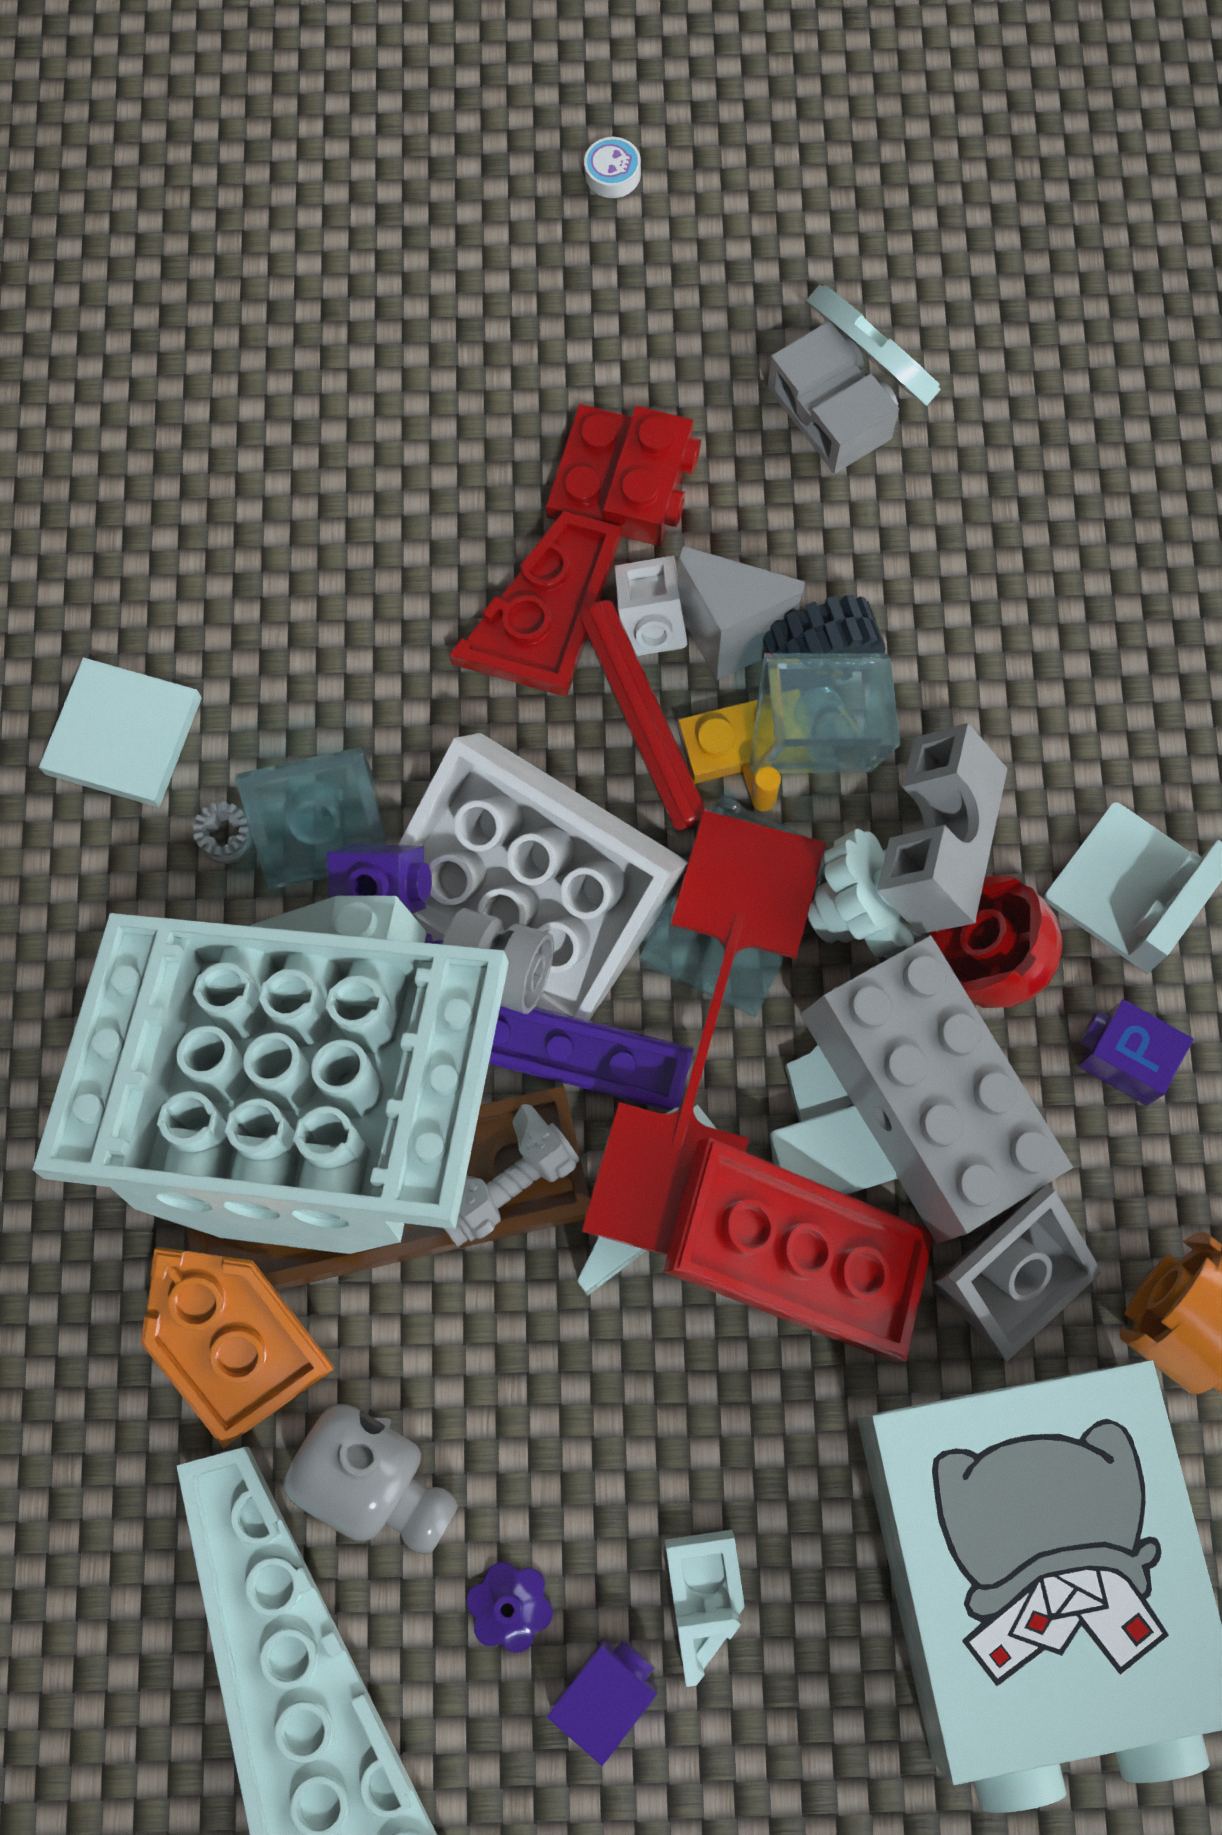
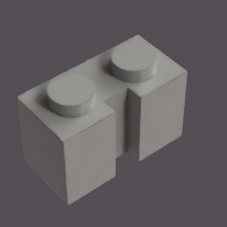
(831, 397)

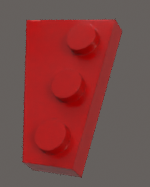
(536, 625)

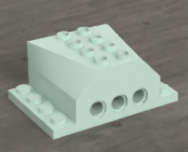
(277, 1080)

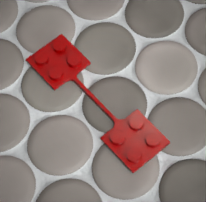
(747, 892)

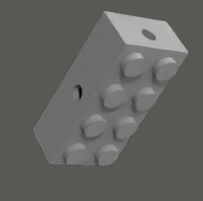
(935, 1090)

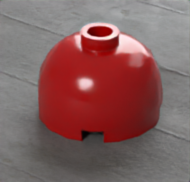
(1009, 947)

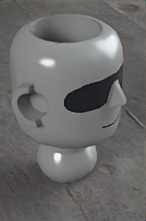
(360, 1477)

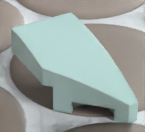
(704, 1596)

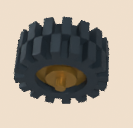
(828, 628)

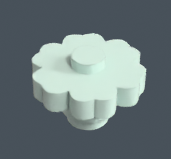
(849, 902)

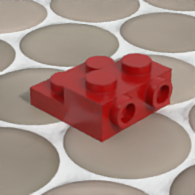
(626, 470)

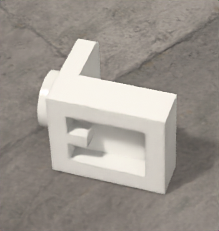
(651, 605)

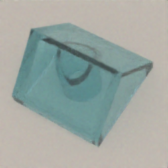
(824, 713)
(308, 810)

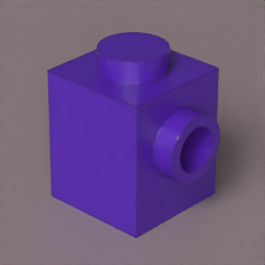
(380, 872)

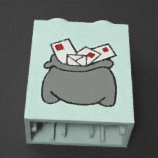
(1049, 1582)

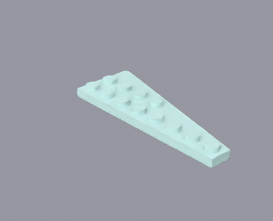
(293, 1701)

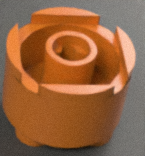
(1181, 1316)

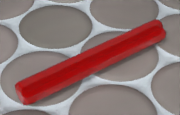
(643, 714)

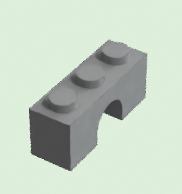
(940, 871)

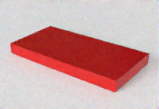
(799, 1251)

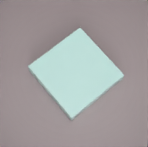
(120, 732)

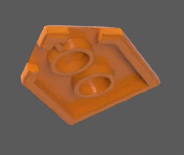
(226, 1340)

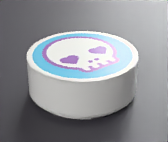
(612, 167)

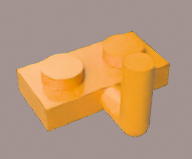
(721, 745)

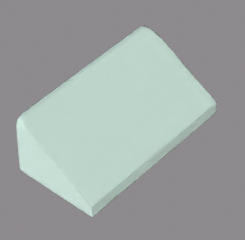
(833, 1151)

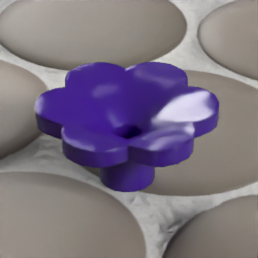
(524, 1592)

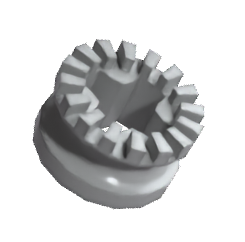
(210, 821)

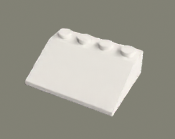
(540, 858)

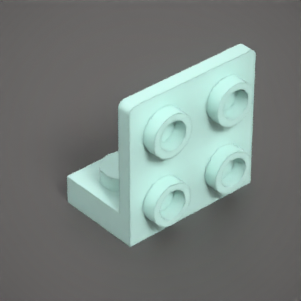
(1135, 887)

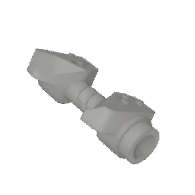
(544, 1155)

